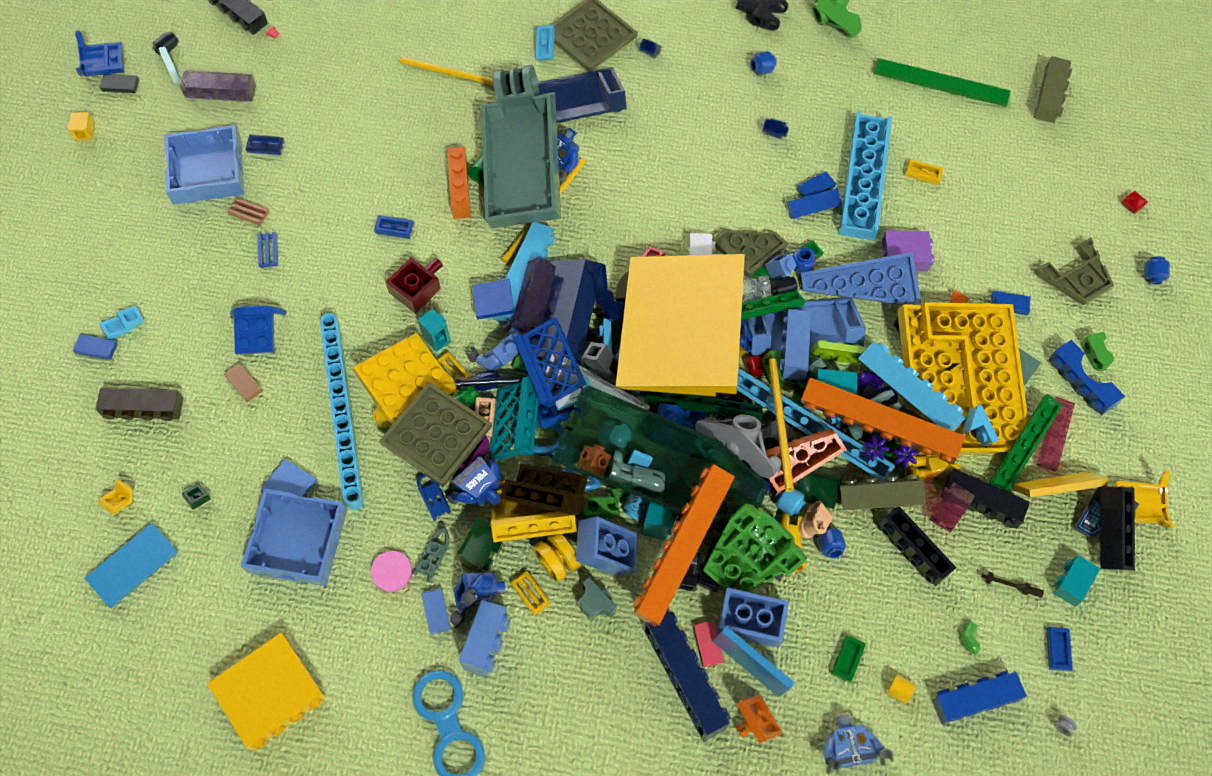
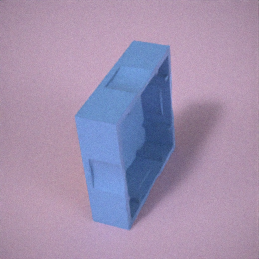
(204, 164)
(294, 537)

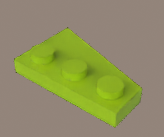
(836, 351)

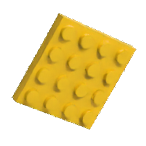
(400, 374)

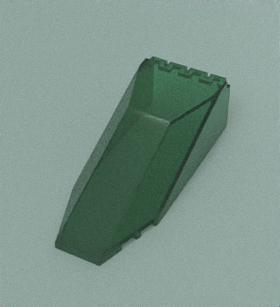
(674, 450)

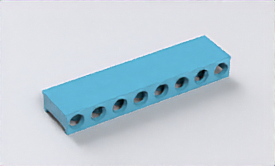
(865, 177)

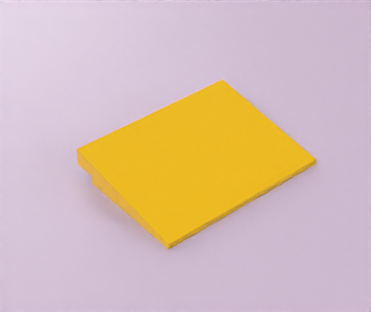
(682, 324)
(989, 367)

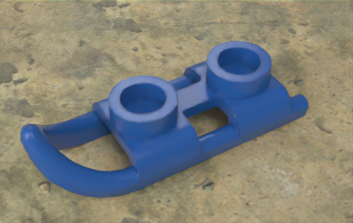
(744, 335)
(431, 492)

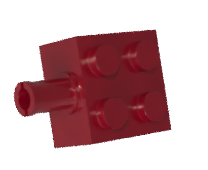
(415, 284)

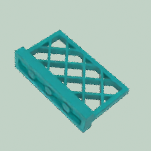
(525, 420)

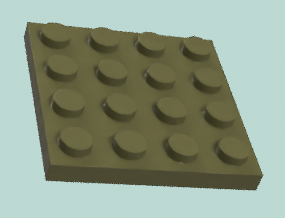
(592, 33)
(435, 434)

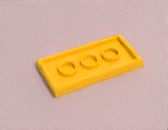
(1060, 484)

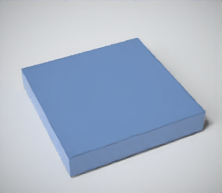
(290, 479)

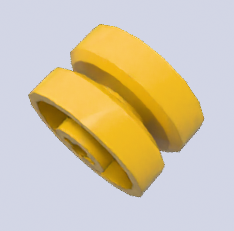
(556, 556)

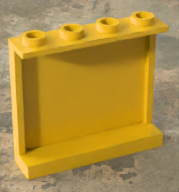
(522, 521)
(266, 692)

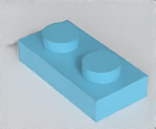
(545, 43)
(605, 331)

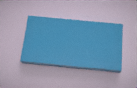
(131, 565)
(753, 662)

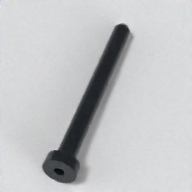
(487, 381)

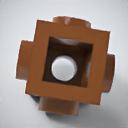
(594, 459)

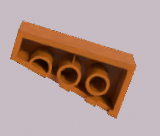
(807, 455)

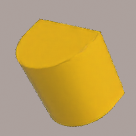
(901, 689)

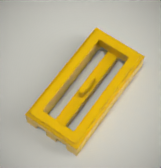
(922, 174)
(450, 369)
(540, 607)

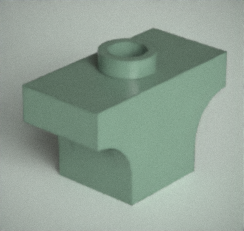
(595, 601)

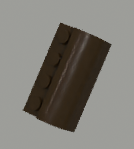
(547, 489)

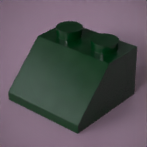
(479, 548)

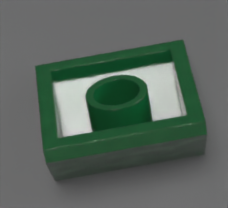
(821, 486)

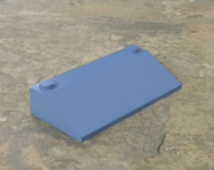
(830, 321)

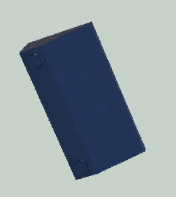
(586, 94)
(570, 302)

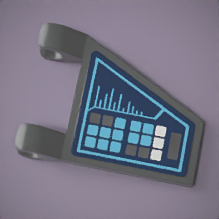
(1089, 521)

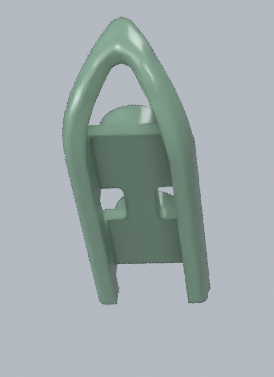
(434, 550)

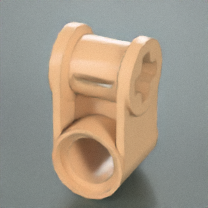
(815, 520)

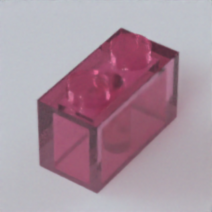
(952, 507)

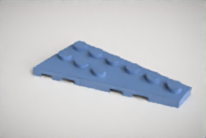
(877, 280)

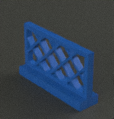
(534, 368)

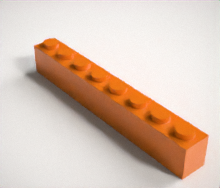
(883, 419)
(683, 545)

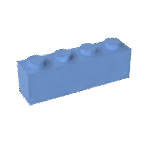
(796, 344)

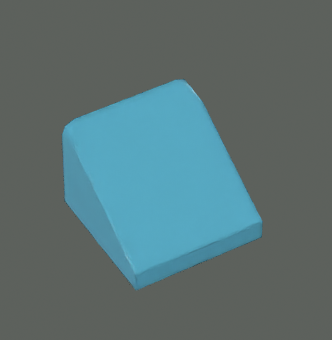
(639, 459)

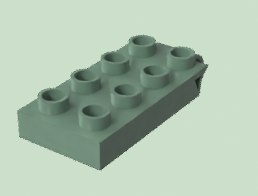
(520, 151)

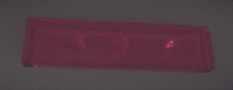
(1055, 437)

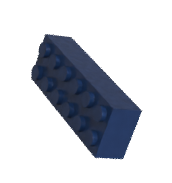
(687, 677)

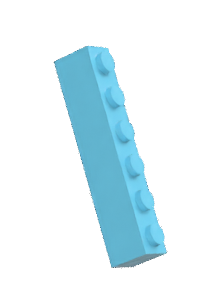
(535, 244)
(911, 388)

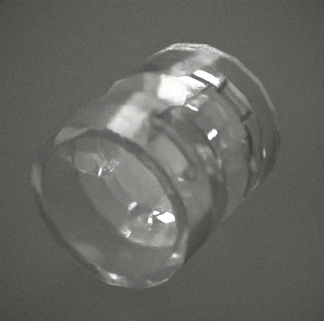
(756, 288)

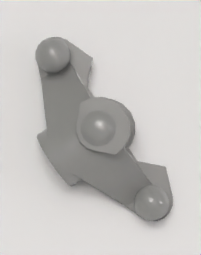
(744, 439)

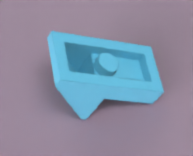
(978, 421)

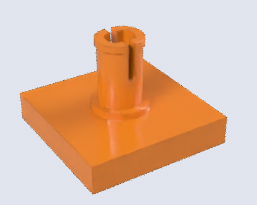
(758, 720)

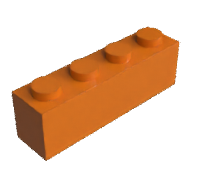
(459, 182)

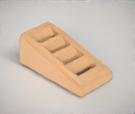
(490, 402)

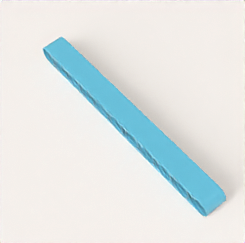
(341, 417)

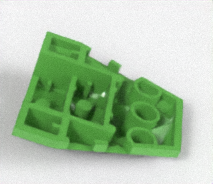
(752, 551)

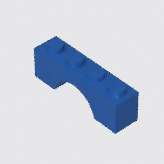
(1100, 395)

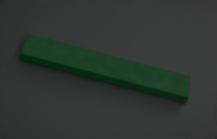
(705, 404)

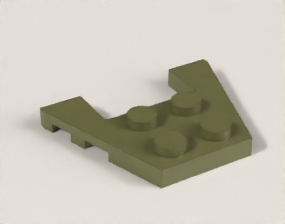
(1085, 280)

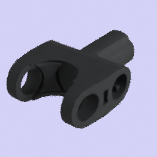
(762, 11)

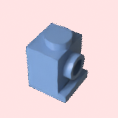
(780, 266)

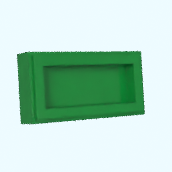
(848, 659)

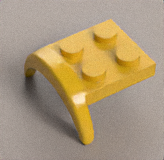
(1151, 500)

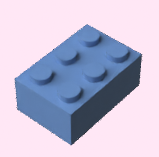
(606, 546)
(754, 617)
(484, 639)

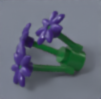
(890, 451)

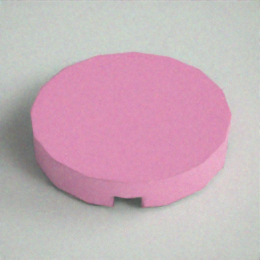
(391, 571)

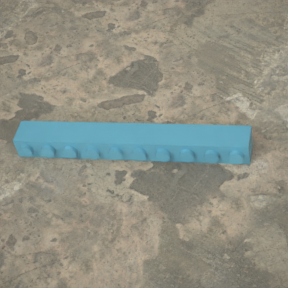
(811, 424)

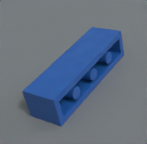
(978, 697)

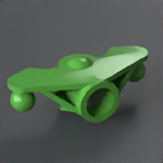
(836, 14)

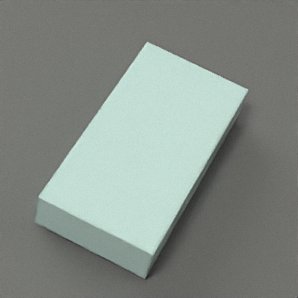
(169, 64)

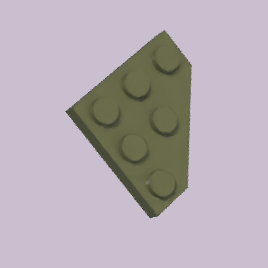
(757, 247)

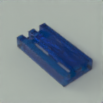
(264, 147)

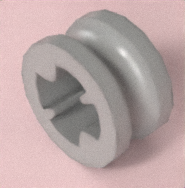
(1065, 725)

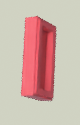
(709, 651)

